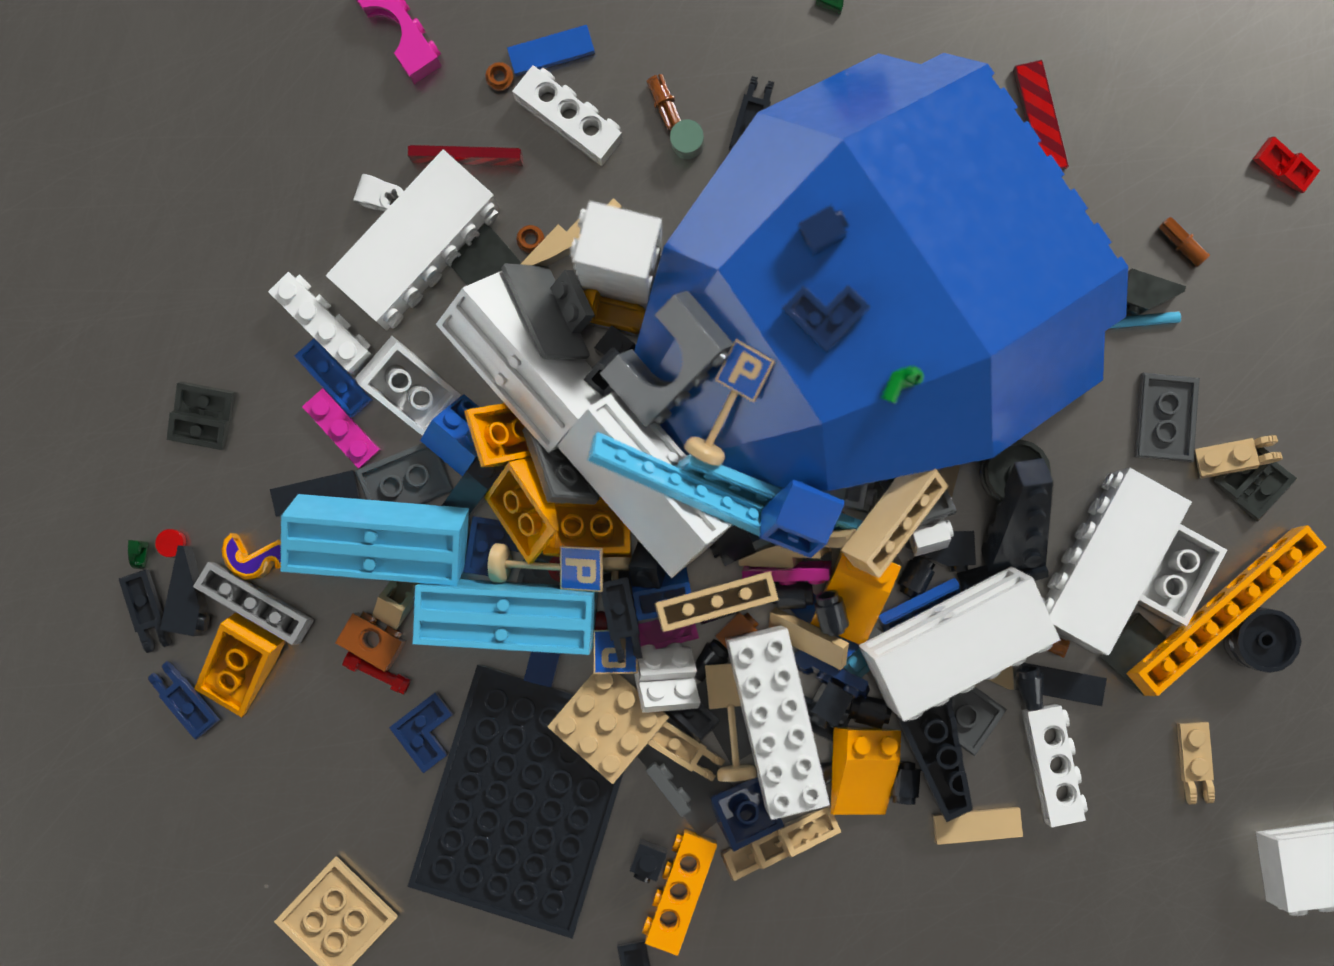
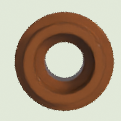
(499, 68)
(529, 230)

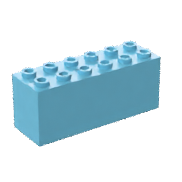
(374, 539)
(505, 616)

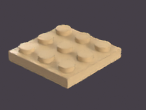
(607, 724)
(336, 917)

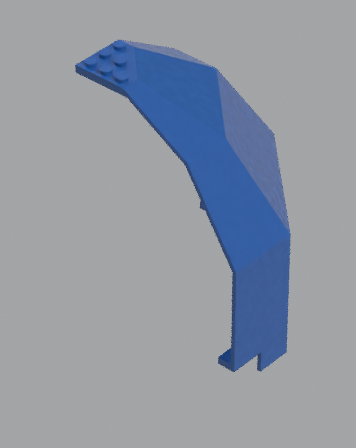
(952, 239)

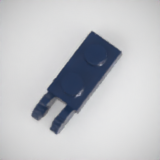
(826, 673)
(184, 702)

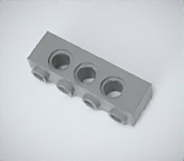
(253, 603)

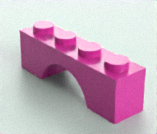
(414, 52)

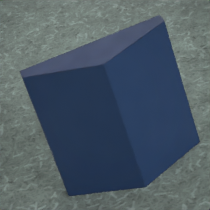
(743, 814)

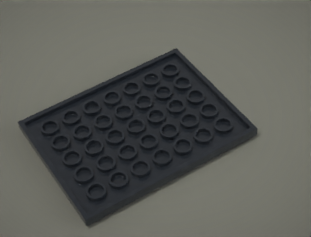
(515, 810)

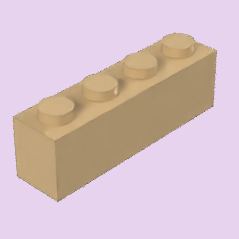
(893, 521)
(716, 601)

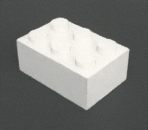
(1182, 576)

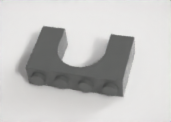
(701, 346)

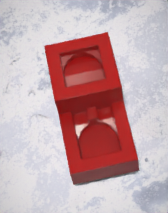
(1286, 166)

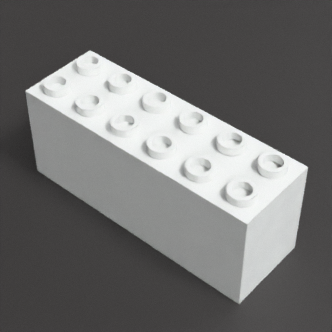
(414, 240)
(617, 252)
(498, 344)
(664, 526)
(1113, 559)
(959, 643)
(777, 722)
(1298, 867)

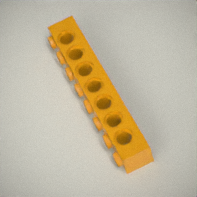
(1226, 610)

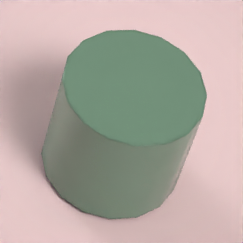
(687, 139)

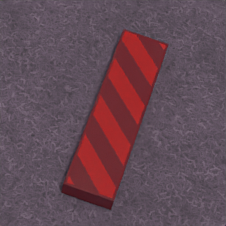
(1039, 109)
(468, 155)

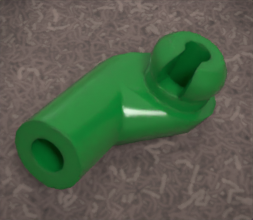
(901, 379)

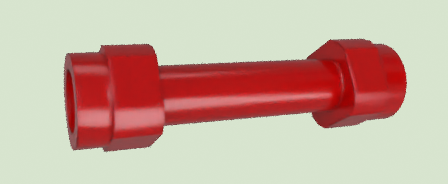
(399, 682)

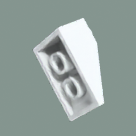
(406, 385)

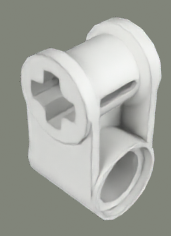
(376, 193)

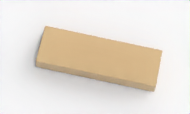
(811, 639)
(979, 826)

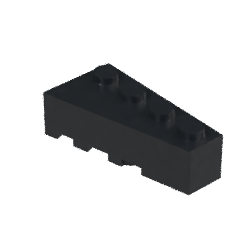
(940, 758)

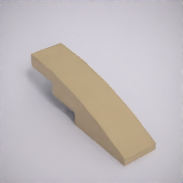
(557, 244)
(779, 557)
(786, 842)

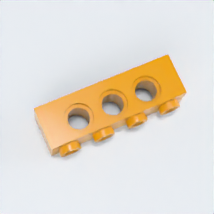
(671, 936)

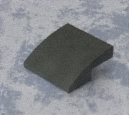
(483, 256)
(201, 415)
(1256, 488)
(1133, 644)

